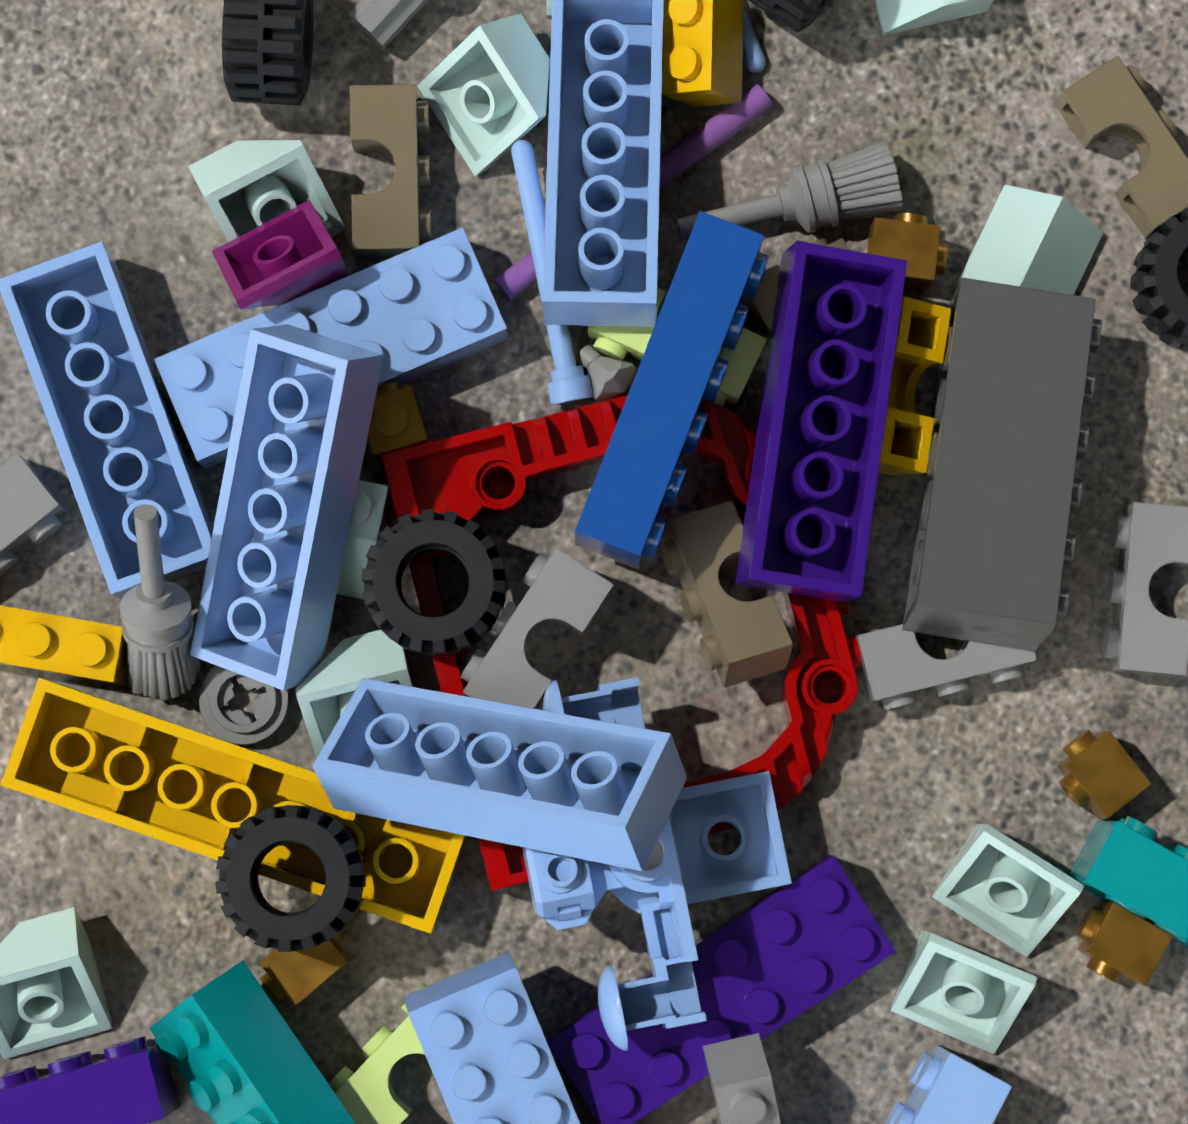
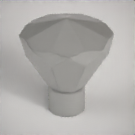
(607, 375)

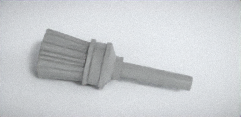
(823, 193)
(156, 621)

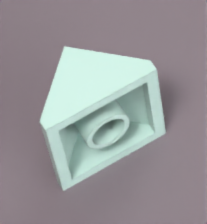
(1033, 243)
(1006, 889)
(961, 992)

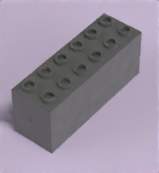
(1003, 466)

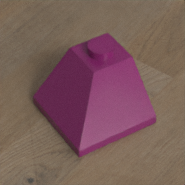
(281, 259)

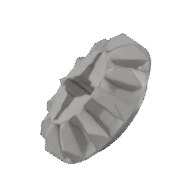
(235, 725)

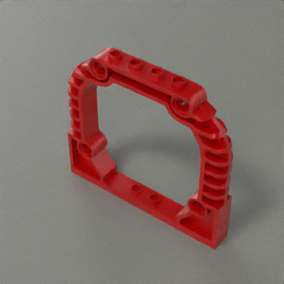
(451, 478)

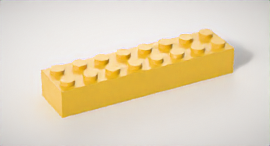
(201, 788)

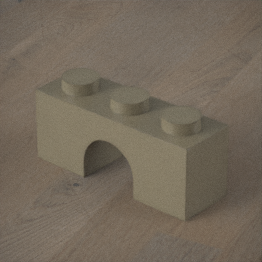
(1115, 104)
(390, 123)
(738, 636)

